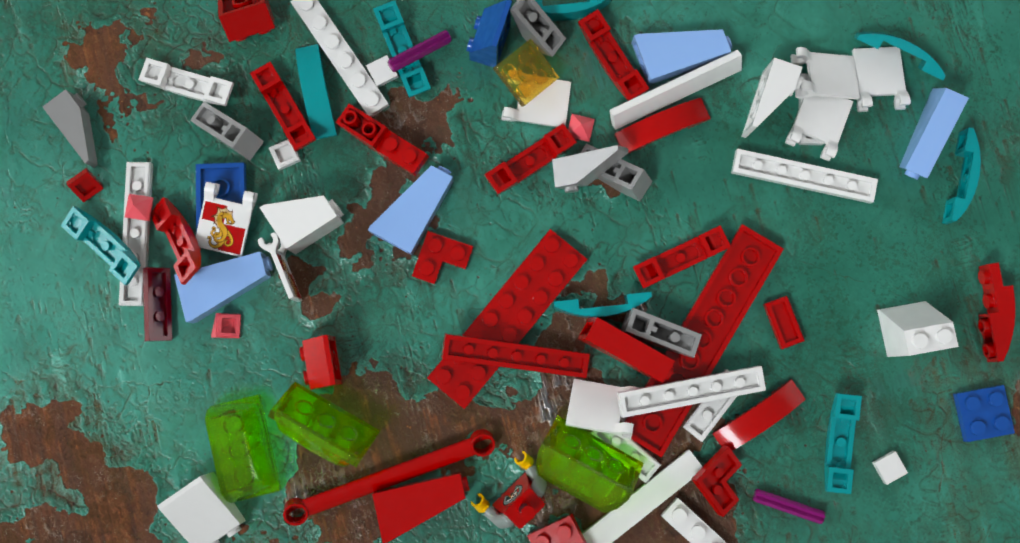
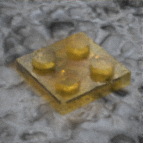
(526, 73)

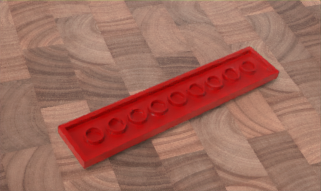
(716, 317)

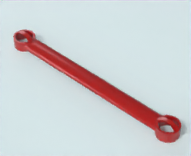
(388, 477)

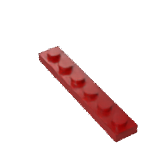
(515, 355)

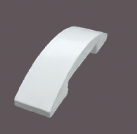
(186, 83)

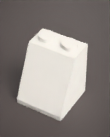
(303, 220)
(915, 329)
(202, 511)

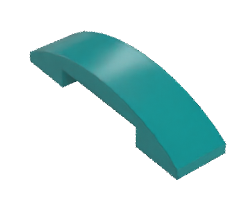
(572, 11)
(398, 41)
(927, 64)
(315, 91)
(969, 148)
(103, 242)
(571, 307)
(840, 443)

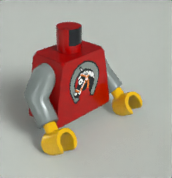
(519, 501)

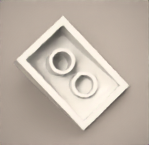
(775, 85)

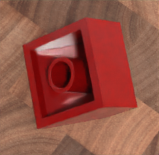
(245, 18)
(321, 362)

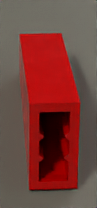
(626, 349)
(414, 503)

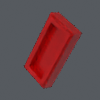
(783, 322)

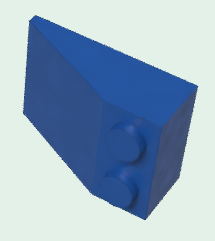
(490, 34)

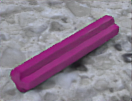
(419, 51)
(789, 506)

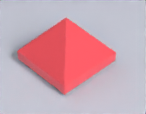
(581, 127)
(139, 207)

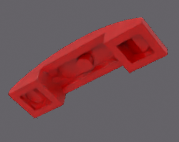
(611, 56)
(283, 106)
(662, 125)
(531, 159)
(181, 238)
(681, 257)
(760, 416)

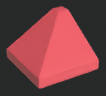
(226, 326)

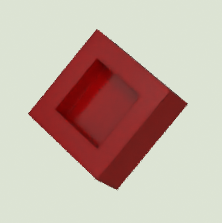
(84, 185)

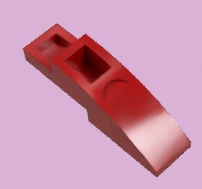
(382, 140)
(999, 322)

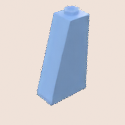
(676, 53)
(932, 131)
(414, 210)
(221, 283)

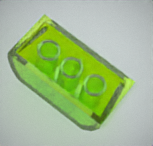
(322, 426)
(242, 449)
(587, 467)

